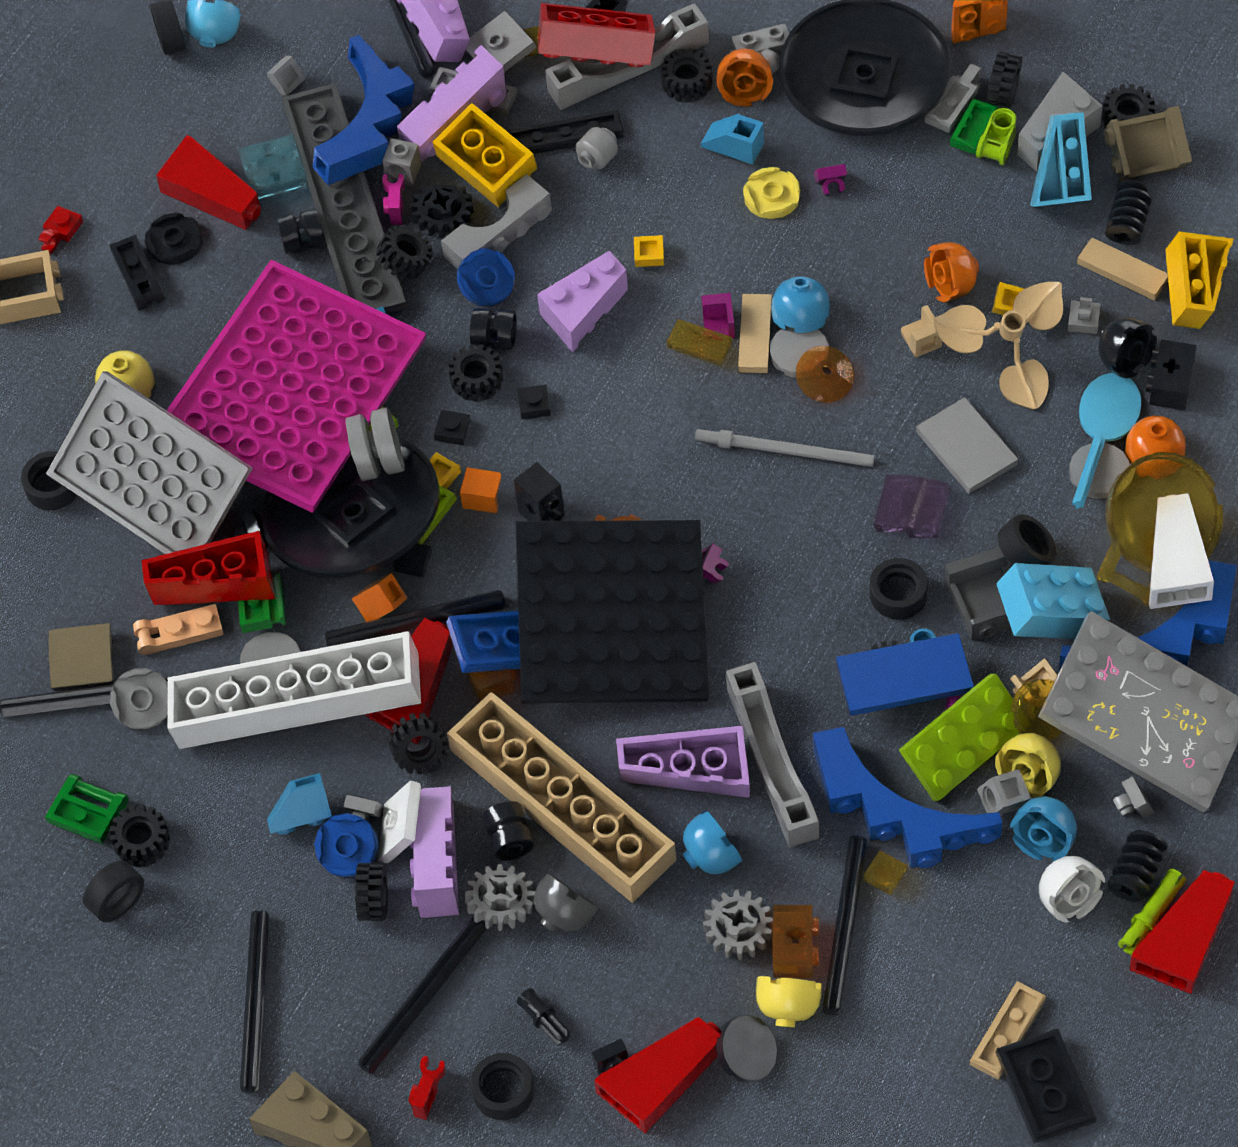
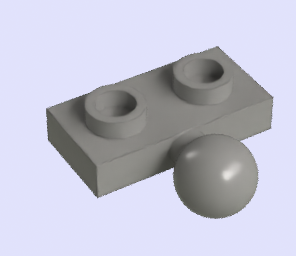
(764, 41)

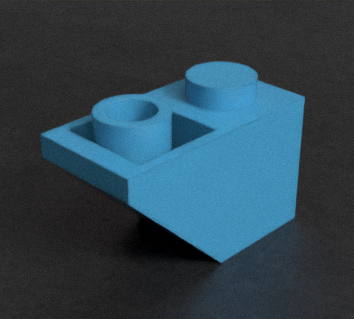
(736, 138)
(300, 804)

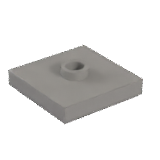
(503, 40)

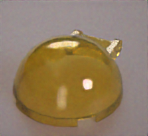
(1133, 509)

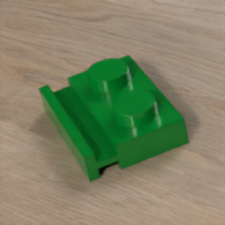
(263, 613)

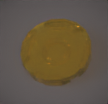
(1027, 706)

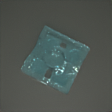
(275, 171)

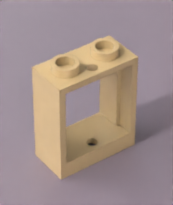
(35, 304)

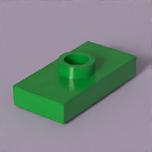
(972, 126)

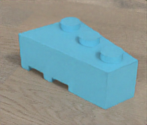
(1063, 163)

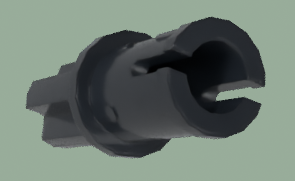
(544, 1017)

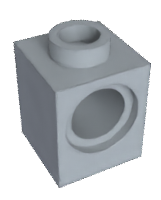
(402, 158)
(1004, 793)

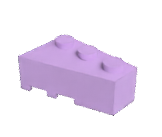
(582, 298)

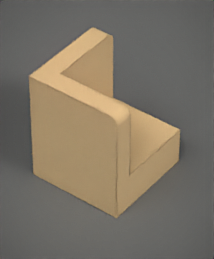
(922, 335)

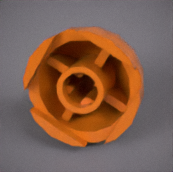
(744, 77)
(950, 270)
(1152, 436)

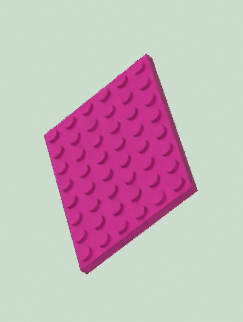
(290, 377)

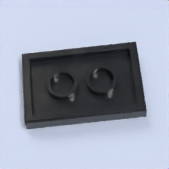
(1045, 1085)

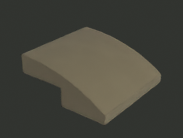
(81, 656)

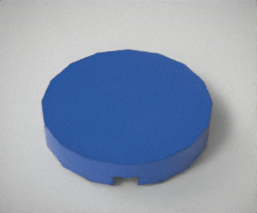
(485, 277)
(345, 843)

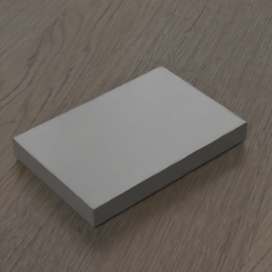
(967, 445)

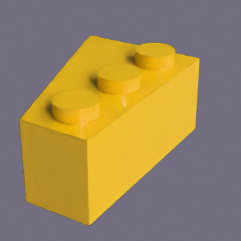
(1195, 276)

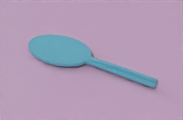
(1106, 414)

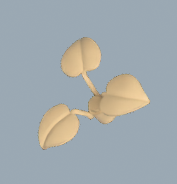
(1040, 306)

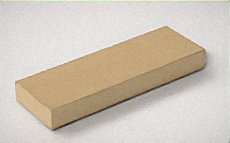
(1123, 269)
(755, 333)
(1007, 1027)

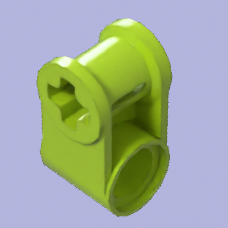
(997, 140)

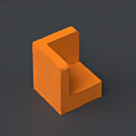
(480, 490)
(379, 598)

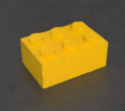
(484, 154)

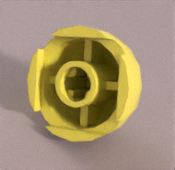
(130, 369)
(1034, 758)
(787, 999)

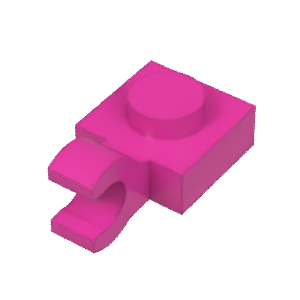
(394, 202)

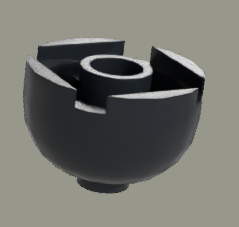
(1126, 345)

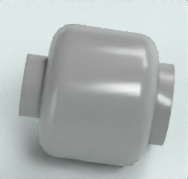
(597, 148)

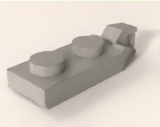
(955, 99)

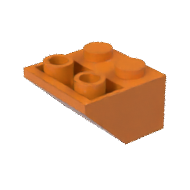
(977, 18)

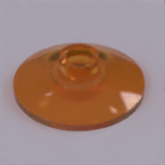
(822, 386)

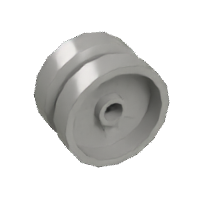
(370, 445)

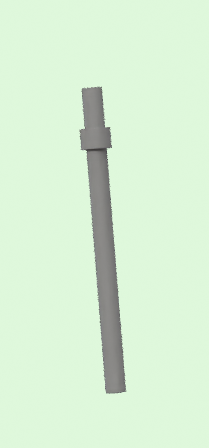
(726, 439)

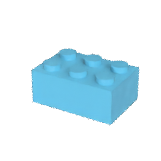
(1049, 599)

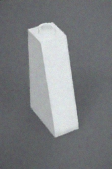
(1179, 557)

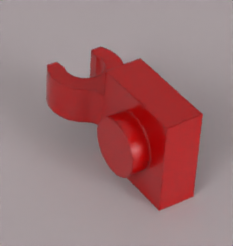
(59, 225)
(424, 1094)

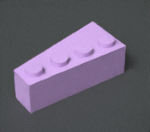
(439, 27)
(476, 83)
(688, 761)
(435, 855)

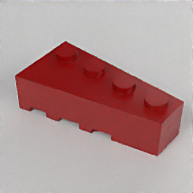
(211, 572)

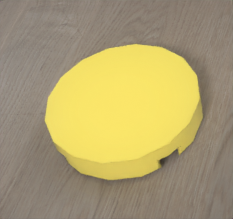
(772, 193)

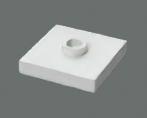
(399, 822)

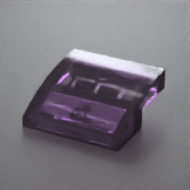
(912, 506)

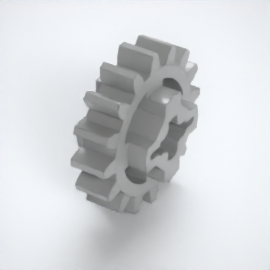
(499, 897)
(748, 933)

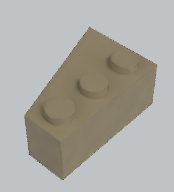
(306, 1118)

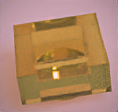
(885, 872)

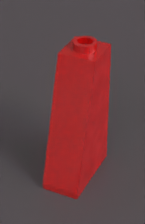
(208, 185)
(434, 650)
(1183, 937)
(659, 1074)

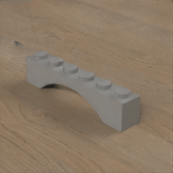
(578, 80)
(761, 731)

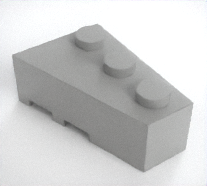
(1062, 98)

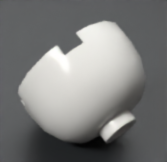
(1070, 887)

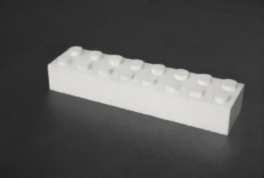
(293, 690)

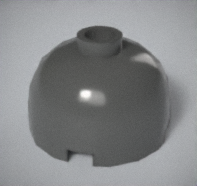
(562, 906)

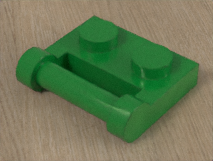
(82, 816)

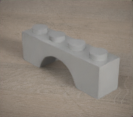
(526, 206)

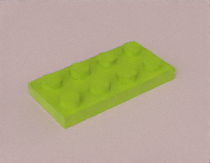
(962, 737)

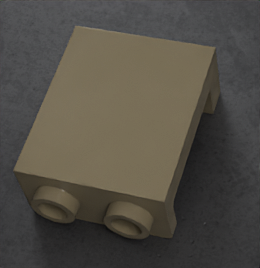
(1148, 144)

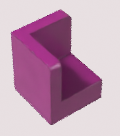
(718, 313)

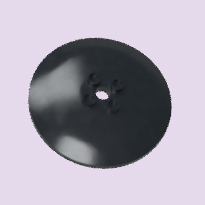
(876, 36)
(333, 545)

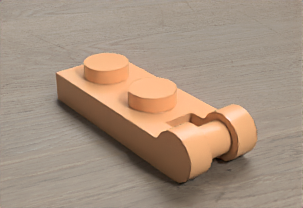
(178, 629)

